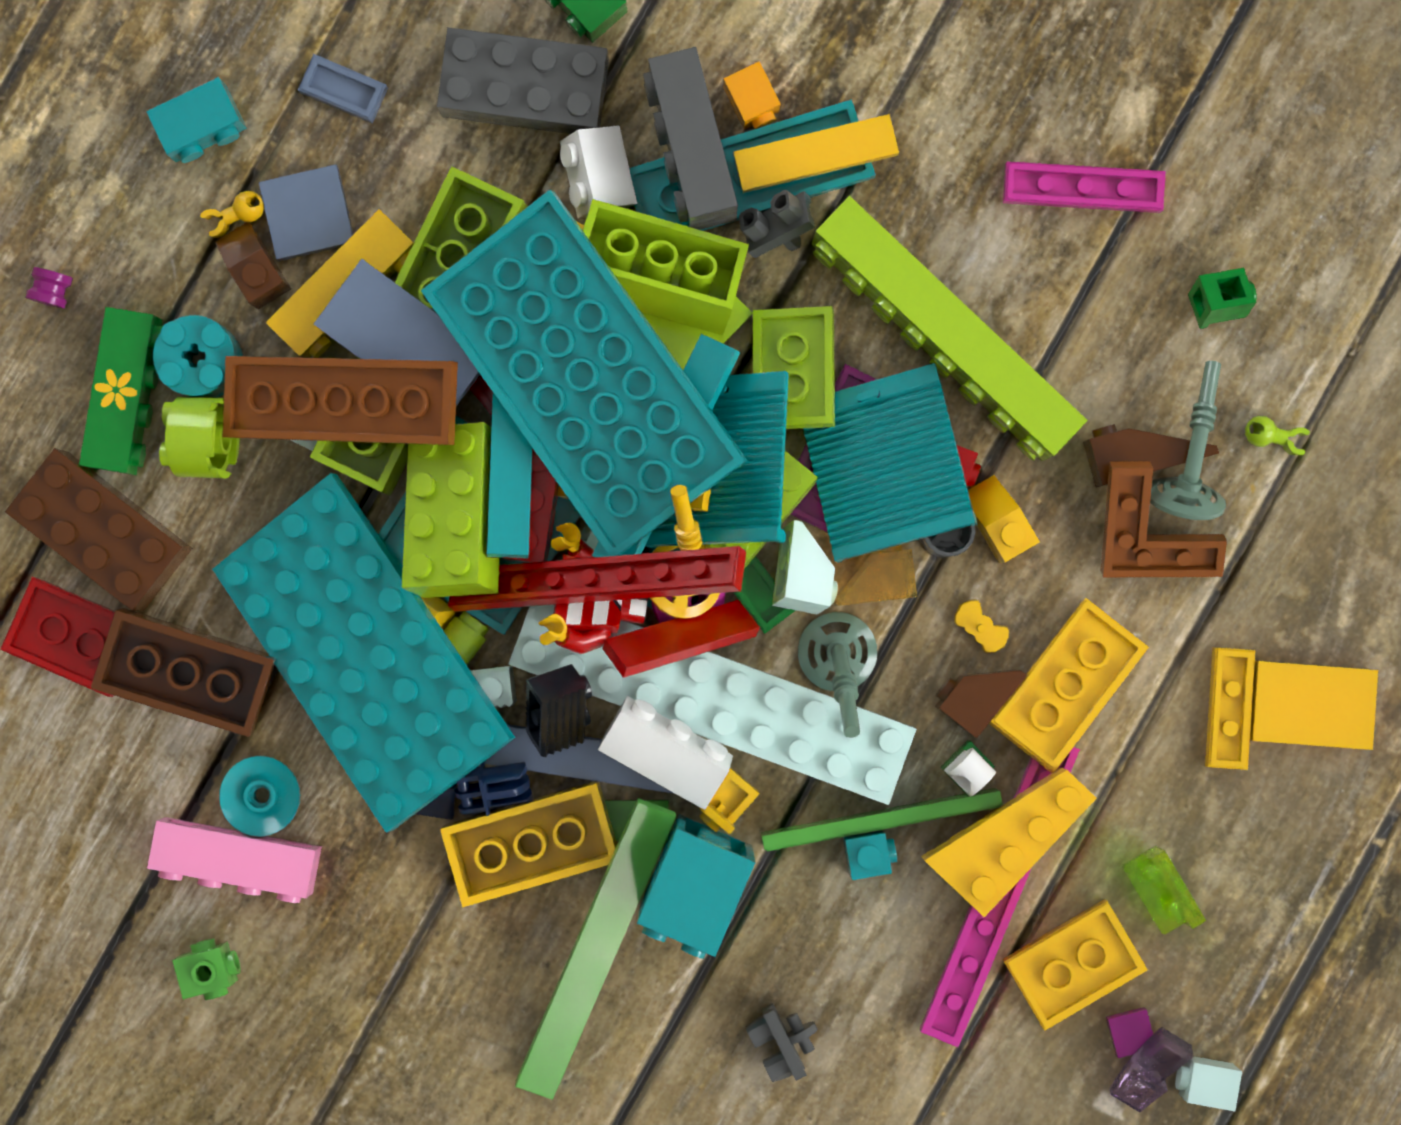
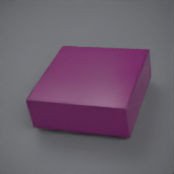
(1129, 1031)

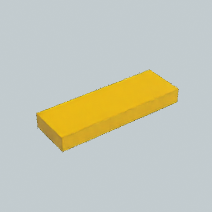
(1230, 708)

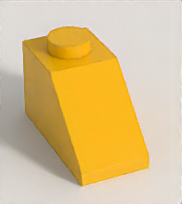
(1001, 520)

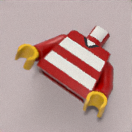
(586, 624)

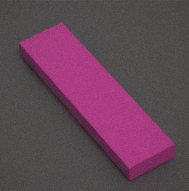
(1084, 187)

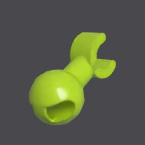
(1267, 432)

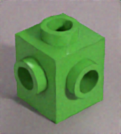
(196, 978)

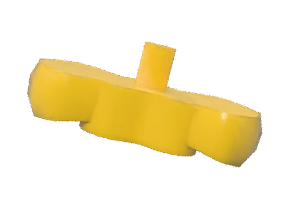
(971, 618)

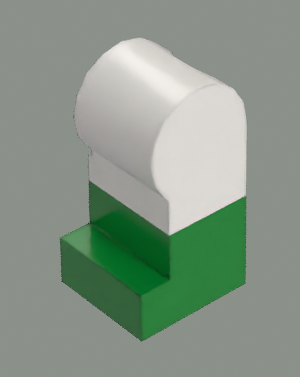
(969, 768)

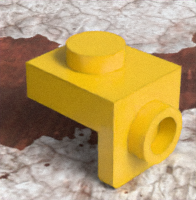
(729, 802)

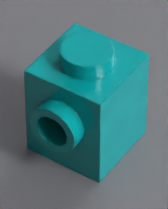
(869, 854)

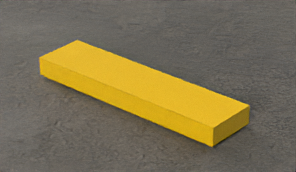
(816, 153)

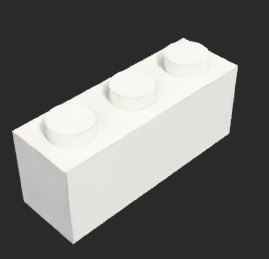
(666, 752)

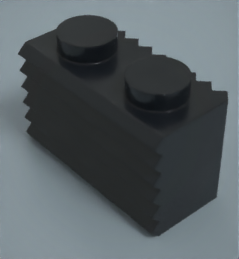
(557, 709)

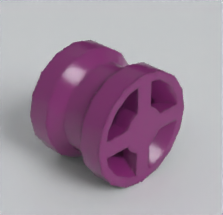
(49, 287)

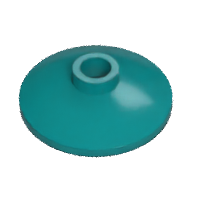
(240, 802)

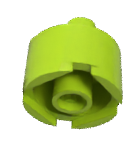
(195, 438)

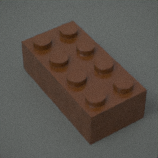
(98, 530)
(184, 672)

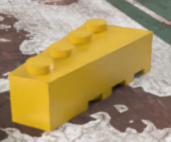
(1009, 840)

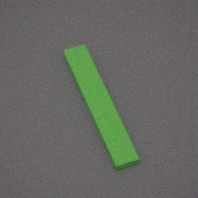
(881, 819)

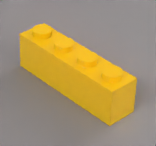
(377, 243)

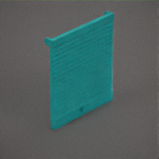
(889, 465)
(749, 500)

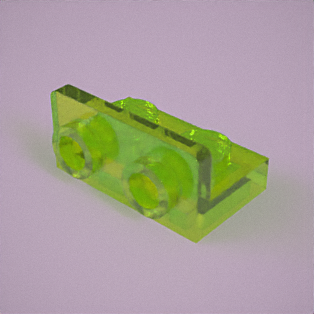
(1163, 891)

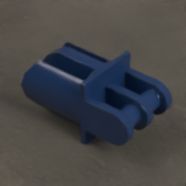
(497, 786)

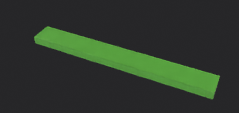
(595, 948)

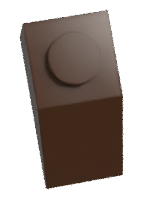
(252, 266)
(977, 698)

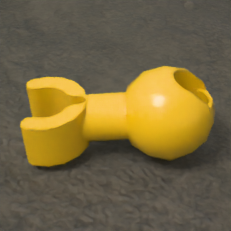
(241, 209)

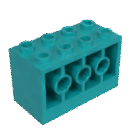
(696, 887)

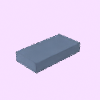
(343, 88)

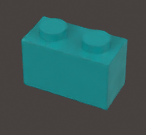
(197, 121)

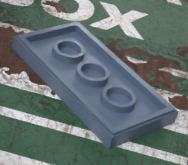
(387, 323)

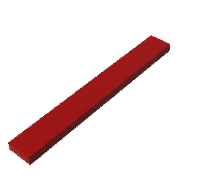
(612, 579)

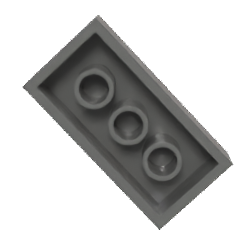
(522, 81)
(693, 140)

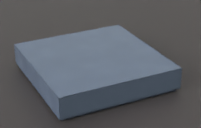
(306, 212)

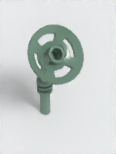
(1183, 498)
(838, 653)

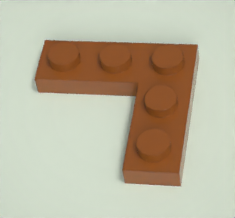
(1133, 552)

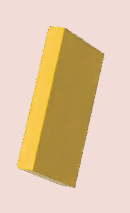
(1314, 705)
(1075, 964)

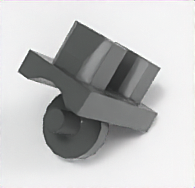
(778, 225)
(771, 1027)

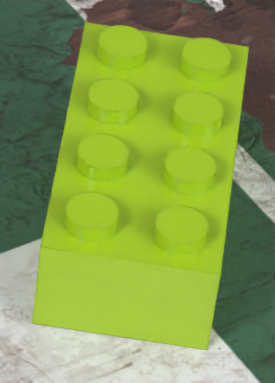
(669, 266)
(449, 517)

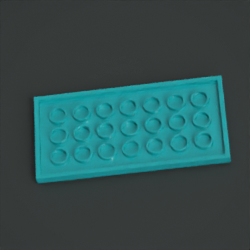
(582, 374)
(362, 653)

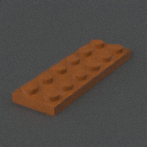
(340, 400)

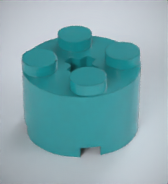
(183, 340)

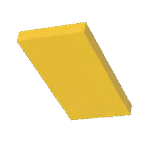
(1069, 685)

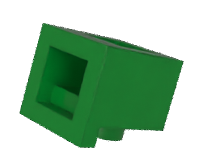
(1222, 297)

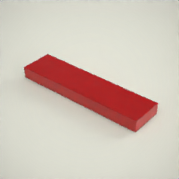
(680, 638)

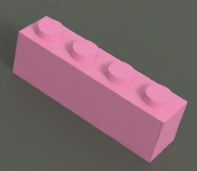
(234, 858)

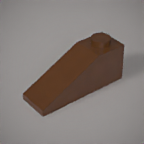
(1135, 445)

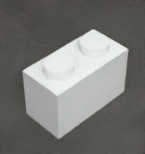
(597, 168)

